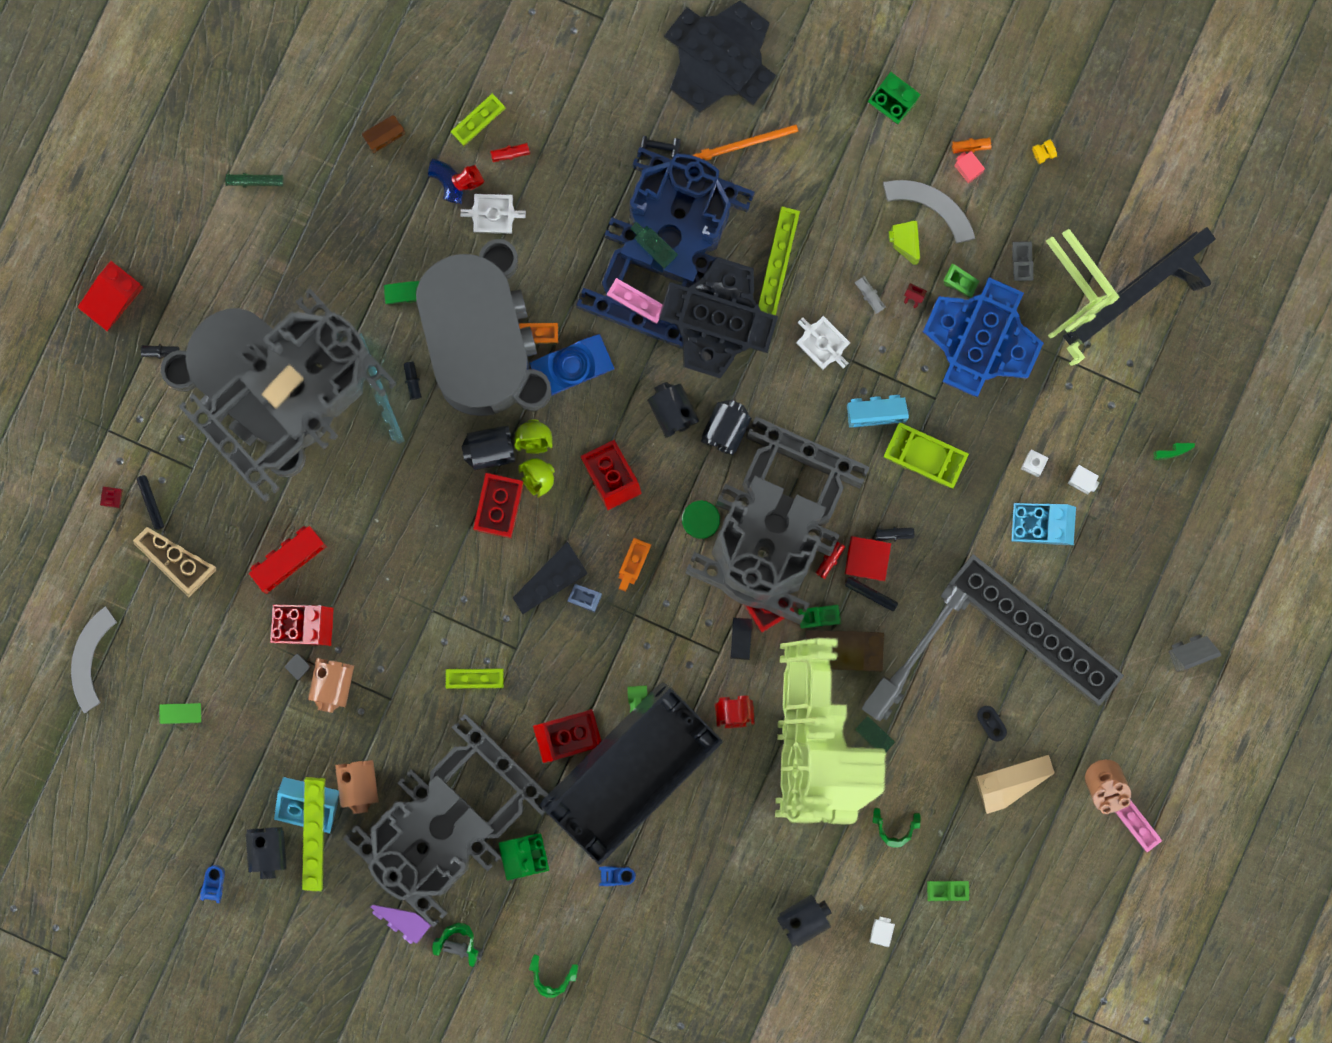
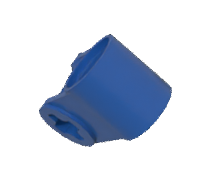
(615, 876)
(213, 885)

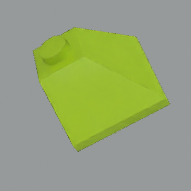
(906, 240)

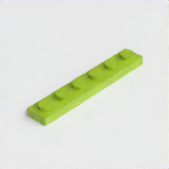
(778, 260)
(313, 834)

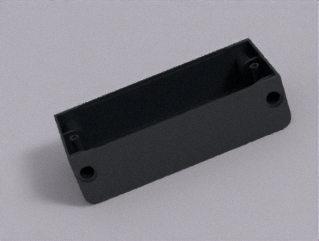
(631, 773)

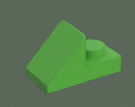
(960, 281)

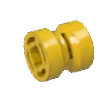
(1044, 151)

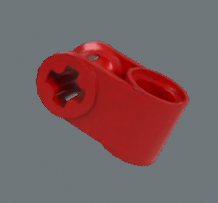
(468, 179)

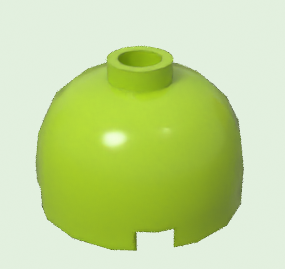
(533, 437)
(537, 476)

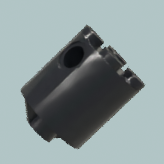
(672, 409)
(726, 426)
(488, 448)
(266, 856)
(810, 915)

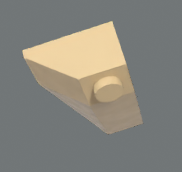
(1008, 784)

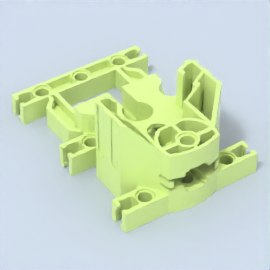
(817, 769)

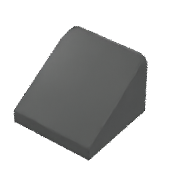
(298, 666)

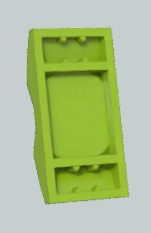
(926, 455)

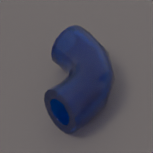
(444, 173)

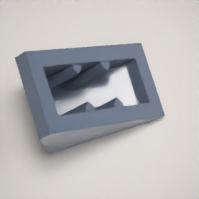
(585, 598)

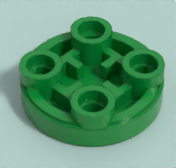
(701, 519)

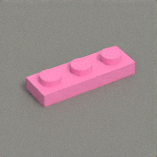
(635, 300)
(1139, 827)

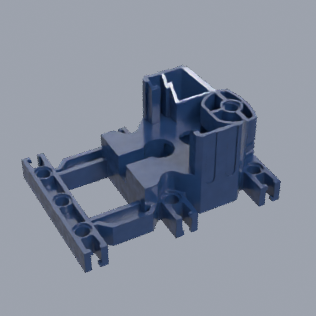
(655, 200)

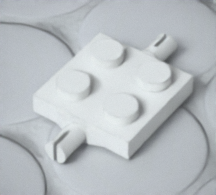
(493, 213)
(823, 343)

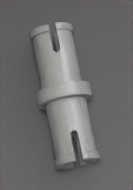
(870, 294)

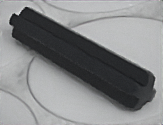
(150, 502)
(871, 594)

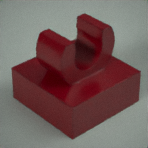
(915, 293)
(111, 497)

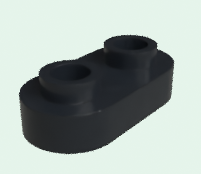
(990, 724)

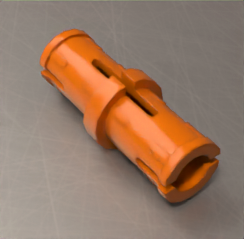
(971, 145)

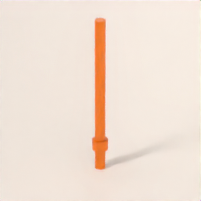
(707, 154)

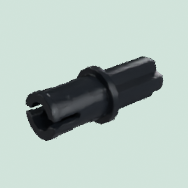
(157, 351)
(412, 380)
(894, 534)

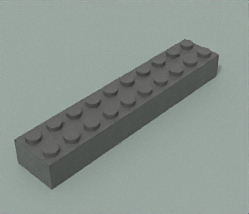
(1036, 631)

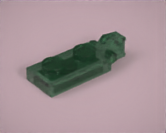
(654, 245)

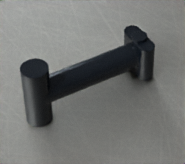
(675, 147)

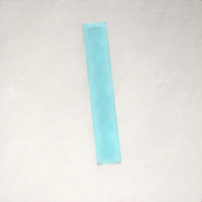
(388, 414)

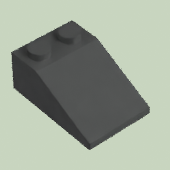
(1193, 653)

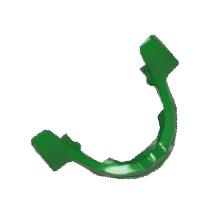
(894, 842)
(462, 928)
(548, 991)

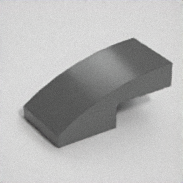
(1022, 260)

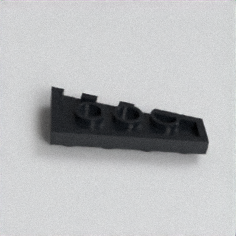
(552, 578)

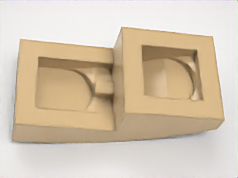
(282, 386)

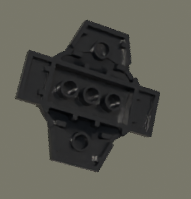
(720, 56)
(718, 317)

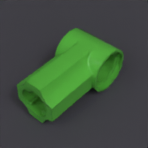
(636, 695)

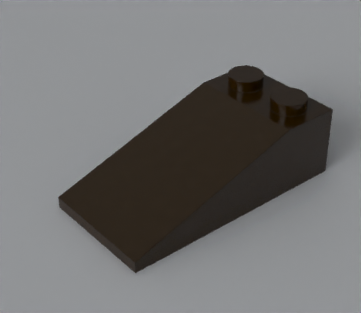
(854, 649)

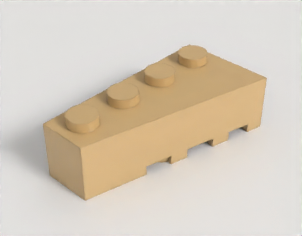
(178, 564)

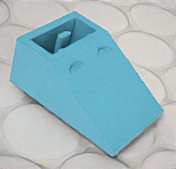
(1044, 523)

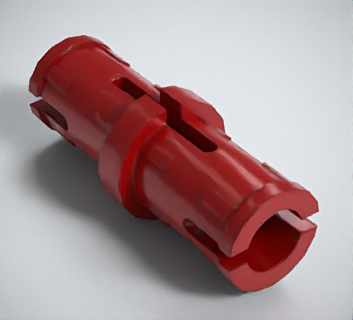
(510, 152)
(829, 561)

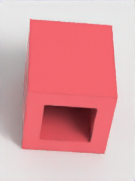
(969, 166)

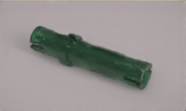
(253, 180)

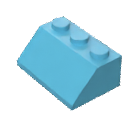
(877, 411)
(291, 804)

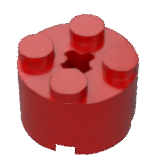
(734, 712)

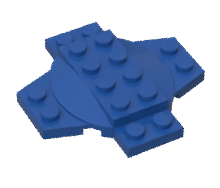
(983, 337)

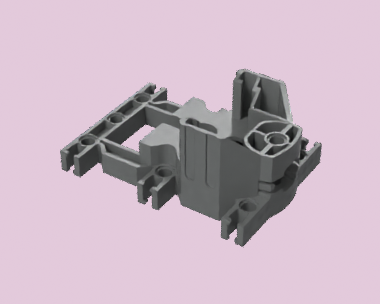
(301, 343)
(775, 526)
(444, 824)

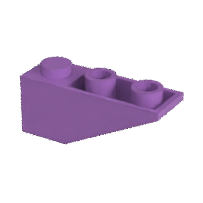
(409, 923)

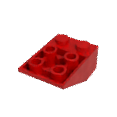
(302, 625)

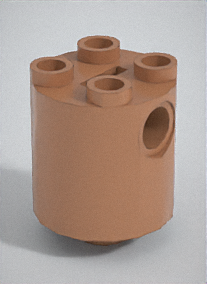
(330, 684)
(357, 785)
(1108, 786)

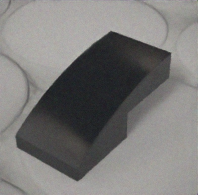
(741, 638)

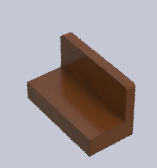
(383, 133)

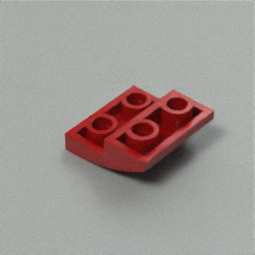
(867, 558)

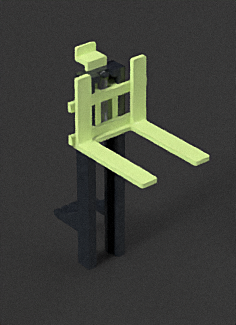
(1104, 309)

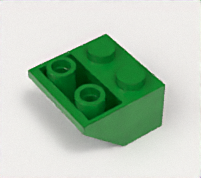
(894, 98)
(523, 856)

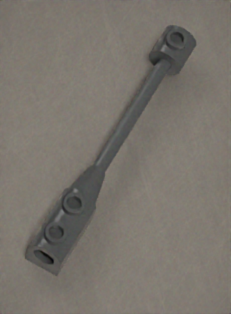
(889, 690)

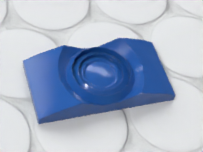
(574, 364)

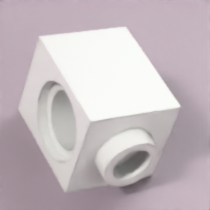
(1034, 463)
(1084, 480)
(882, 931)

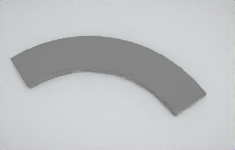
(934, 200)
(83, 658)

